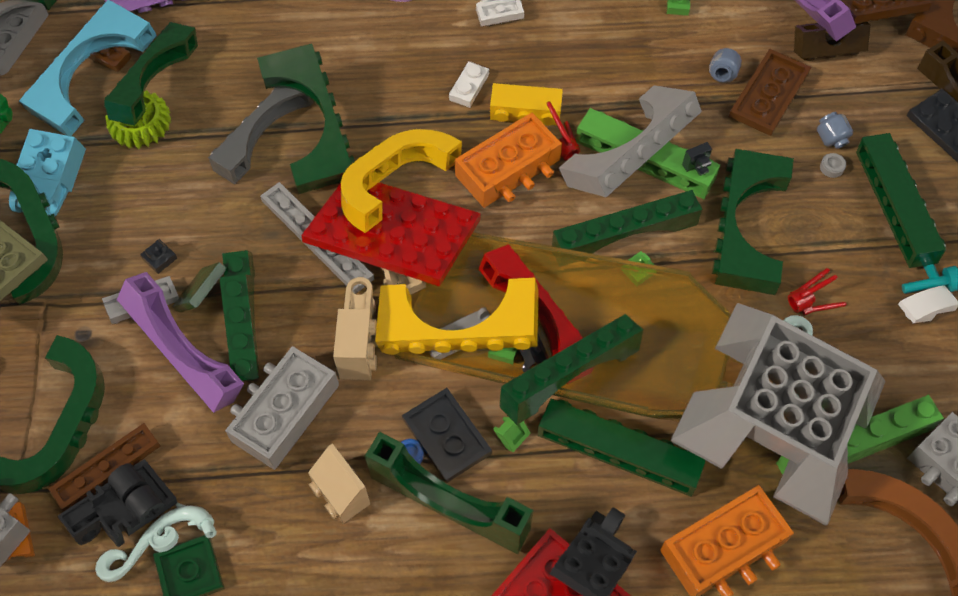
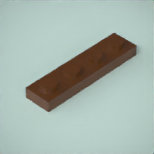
(97, 470)

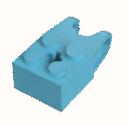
(52, 166)

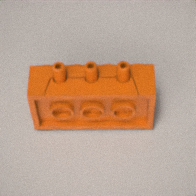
(508, 160)
(727, 544)

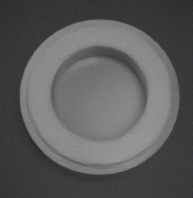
(833, 165)

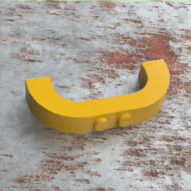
(408, 146)

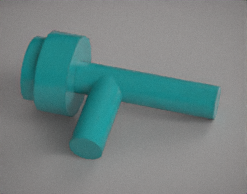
(949, 279)

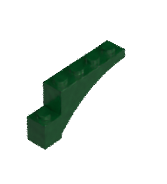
(239, 313)

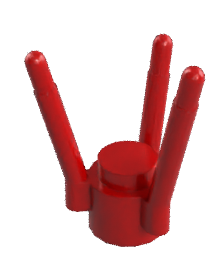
(569, 144)
(803, 298)

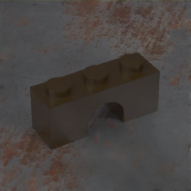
(811, 41)

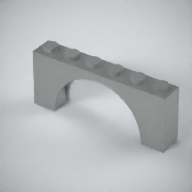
(605, 171)

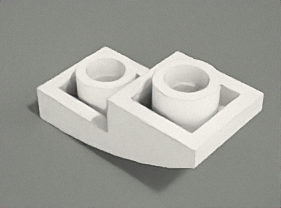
(928, 303)

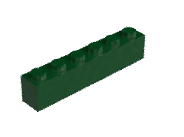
(900, 201)
(621, 446)

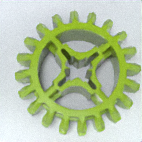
(147, 129)

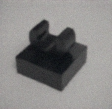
(698, 158)
(158, 256)

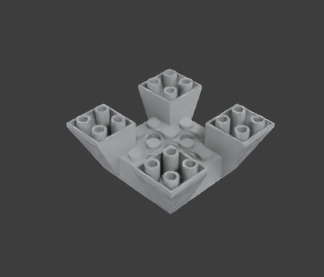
(755, 408)

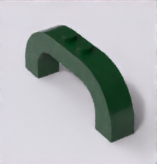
(42, 227)
(71, 428)

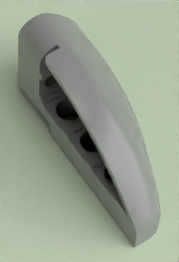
(17, 27)

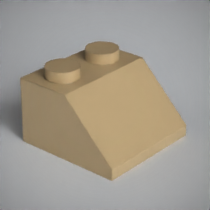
(338, 485)

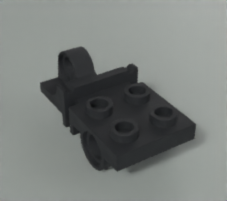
(123, 504)
(595, 556)

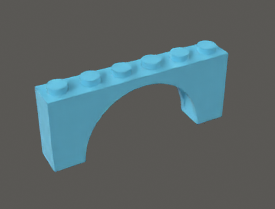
(106, 29)

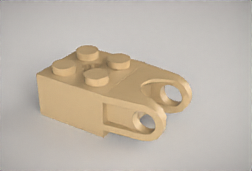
(356, 334)

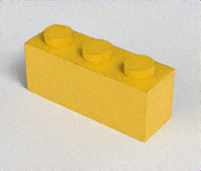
(517, 101)

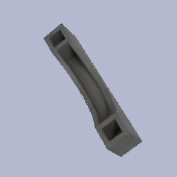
(234, 155)

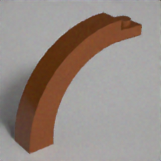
(912, 507)

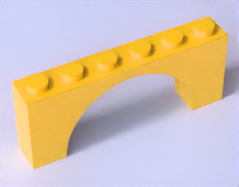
(510, 326)

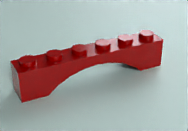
(506, 264)

